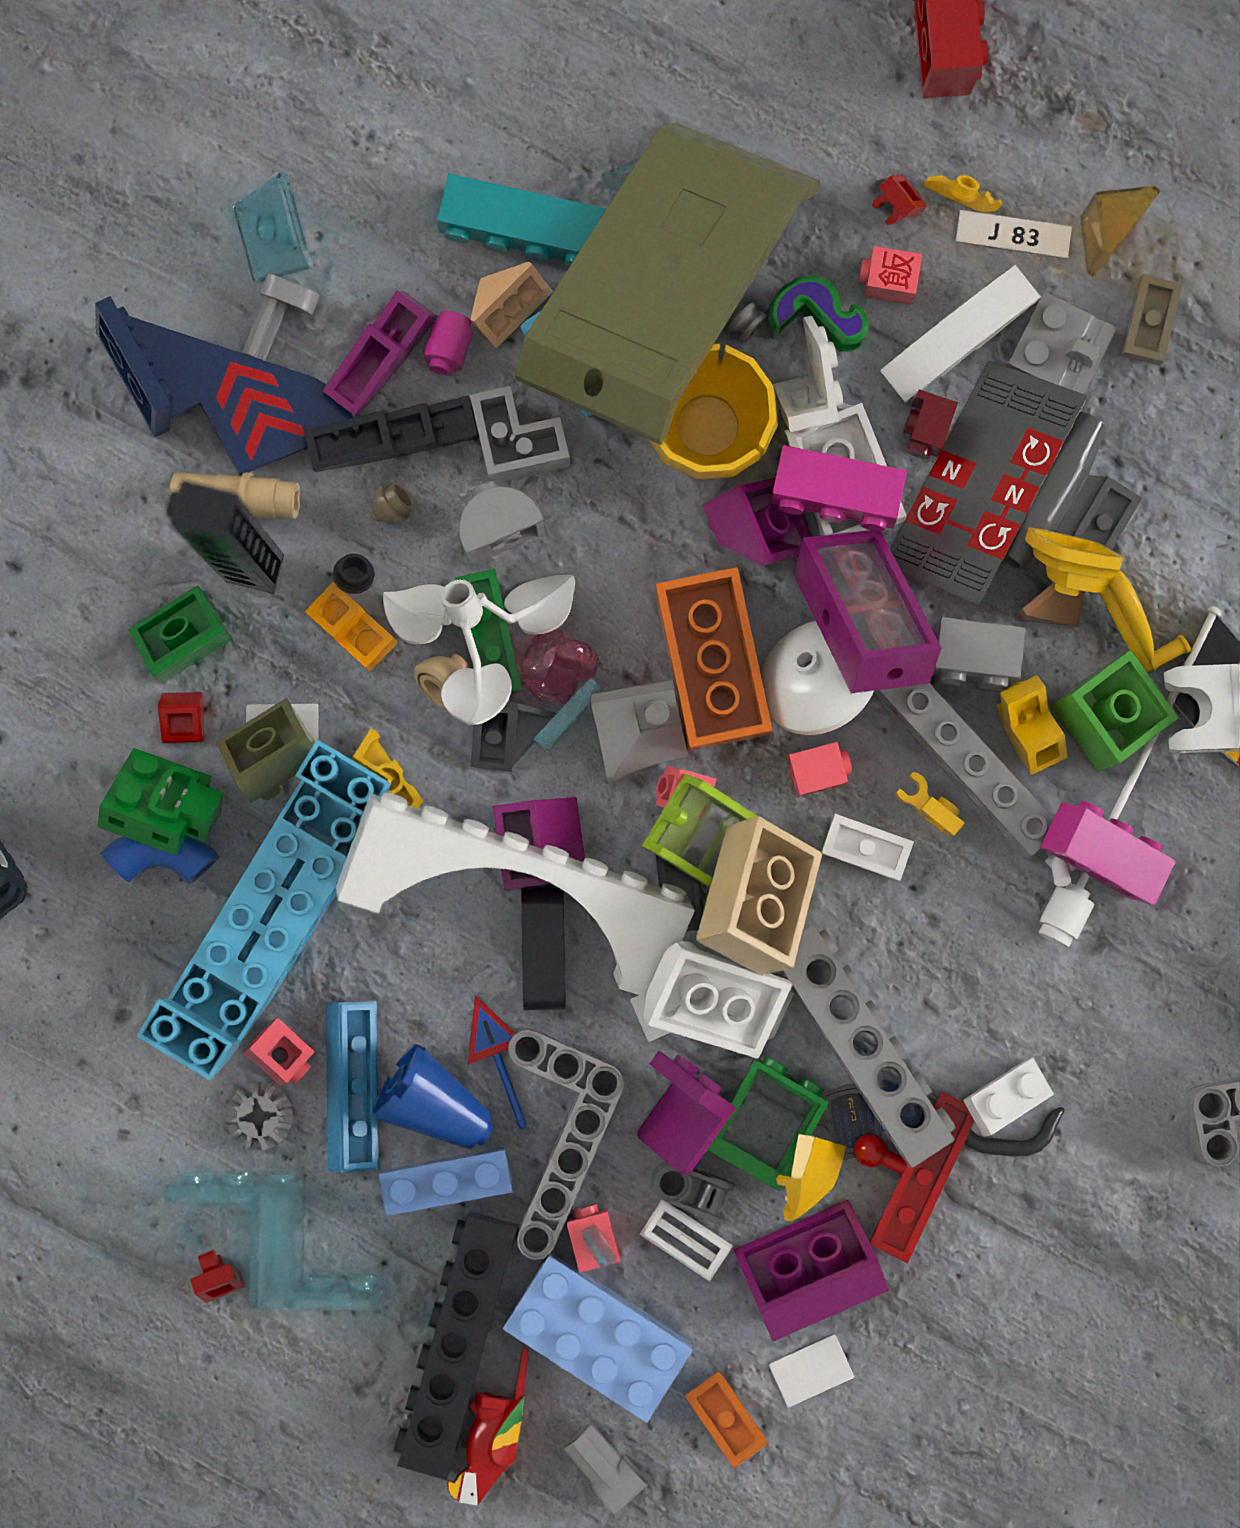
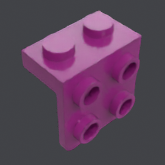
(686, 1115)

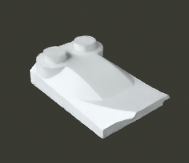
(849, 439)
(715, 1000)

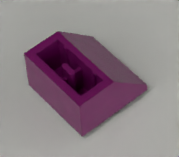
(542, 824)

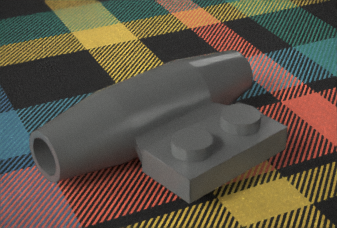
(1074, 500)

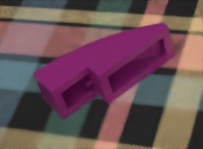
(379, 352)

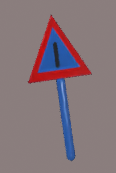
(490, 1038)

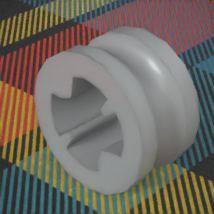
(747, 322)

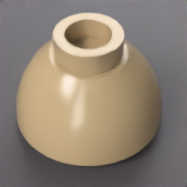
(434, 672)

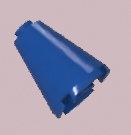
(432, 1102)

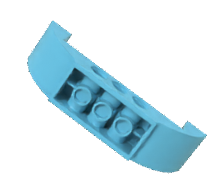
(265, 916)

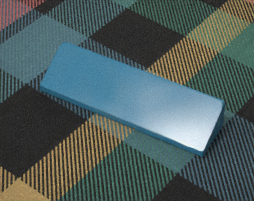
(351, 1086)

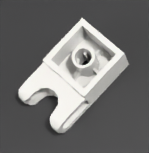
(1218, 698)

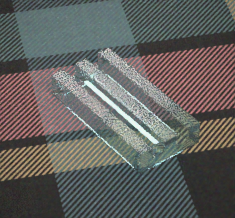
(567, 716)

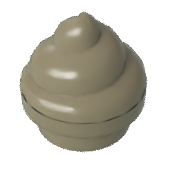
(392, 503)

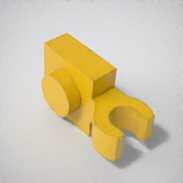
(939, 813)

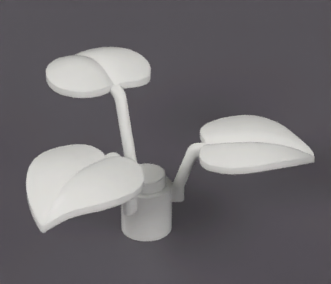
(422, 611)

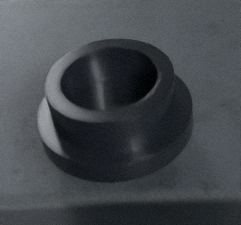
(353, 574)

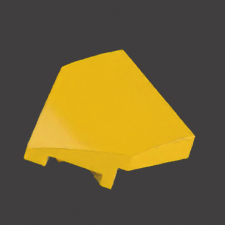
(812, 1176)

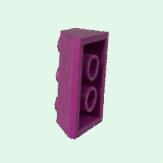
(811, 1270)

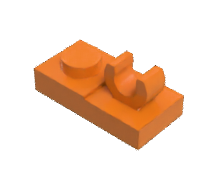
(727, 1419)

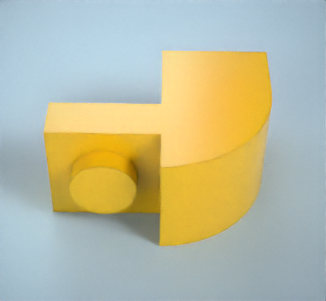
(1031, 726)

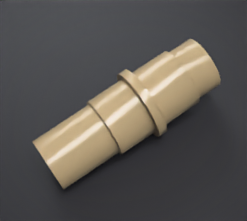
(263, 496)

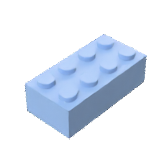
(598, 1336)

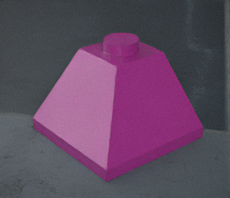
(755, 527)

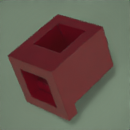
(929, 424)

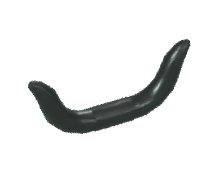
(1017, 1148)

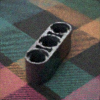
(543, 949)

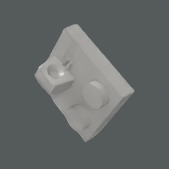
(1062, 344)

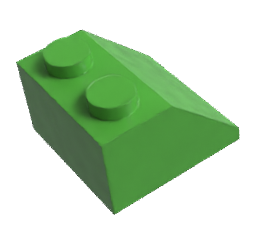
(1114, 711)

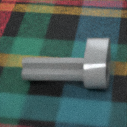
(277, 295)

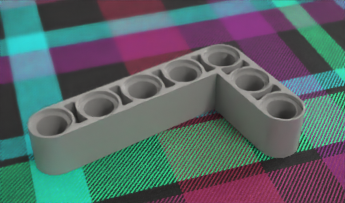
(569, 1137)

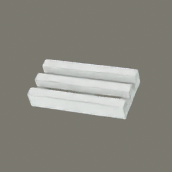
(656, 1219)

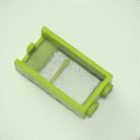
(694, 828)

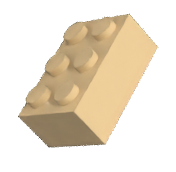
(759, 896)

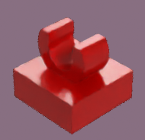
(902, 196)
(216, 1278)

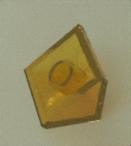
(1110, 219)

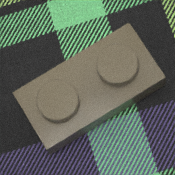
(1151, 319)

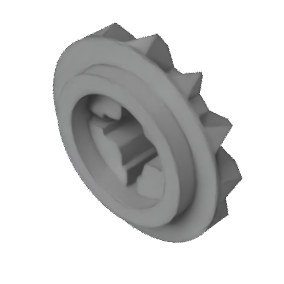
(271, 1100)

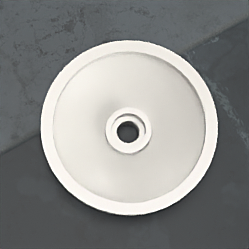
(808, 697)

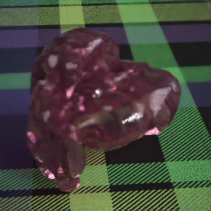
(556, 665)

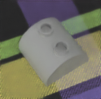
(498, 522)

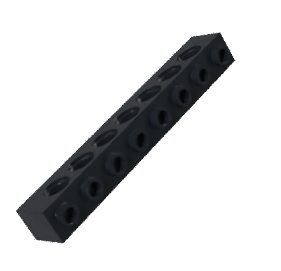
(225, 535)

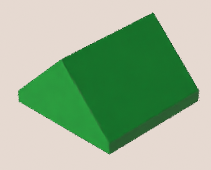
(179, 635)

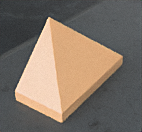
(507, 301)

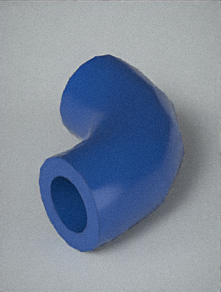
(131, 858)

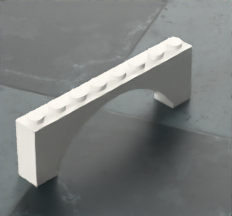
(408, 845)

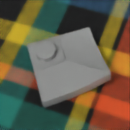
(638, 727)

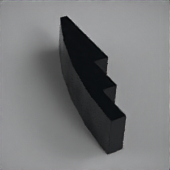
(391, 434)

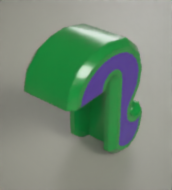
(820, 300)

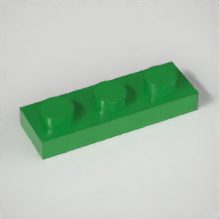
(492, 632)

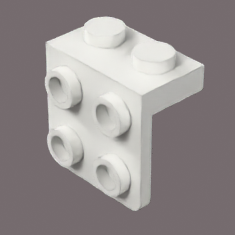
(814, 398)

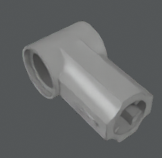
(613, 1476)

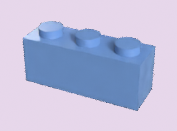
(446, 1181)

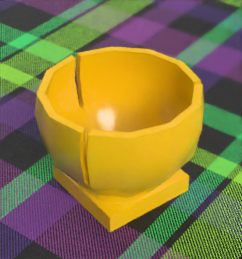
(721, 418)

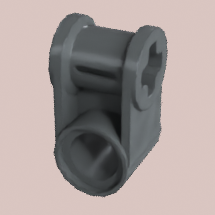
(695, 1192)

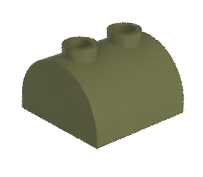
(266, 751)

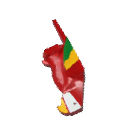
(491, 1440)

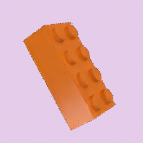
(713, 659)

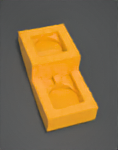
(351, 627)

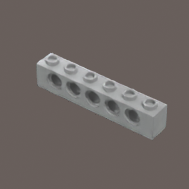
(969, 764)
(911, 1143)

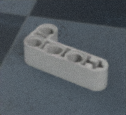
(1219, 1122)

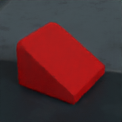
(181, 717)

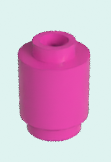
(448, 343)

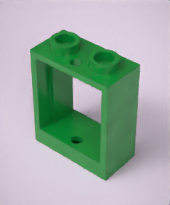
(748, 1162)

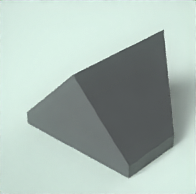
(507, 736)

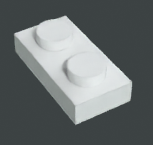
(867, 847)
(1008, 1097)

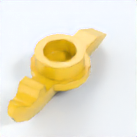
(964, 191)

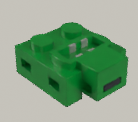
(160, 803)

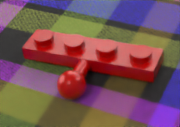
(916, 1187)

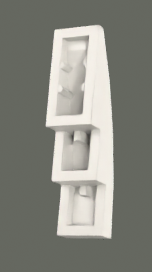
(960, 333)

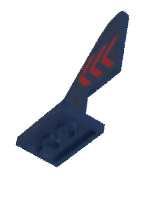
(249, 402)

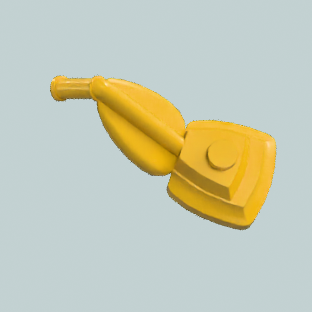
(1091, 567)

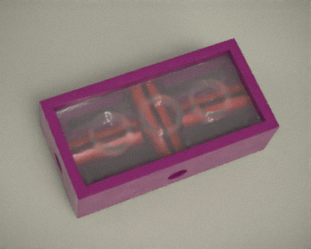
(866, 611)

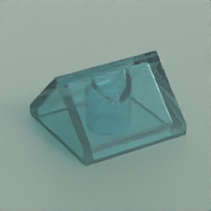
(273, 230)

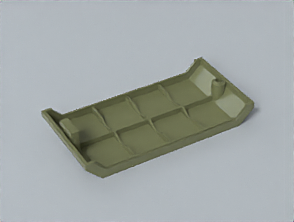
(660, 278)

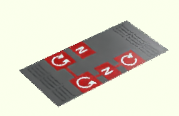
(985, 481)

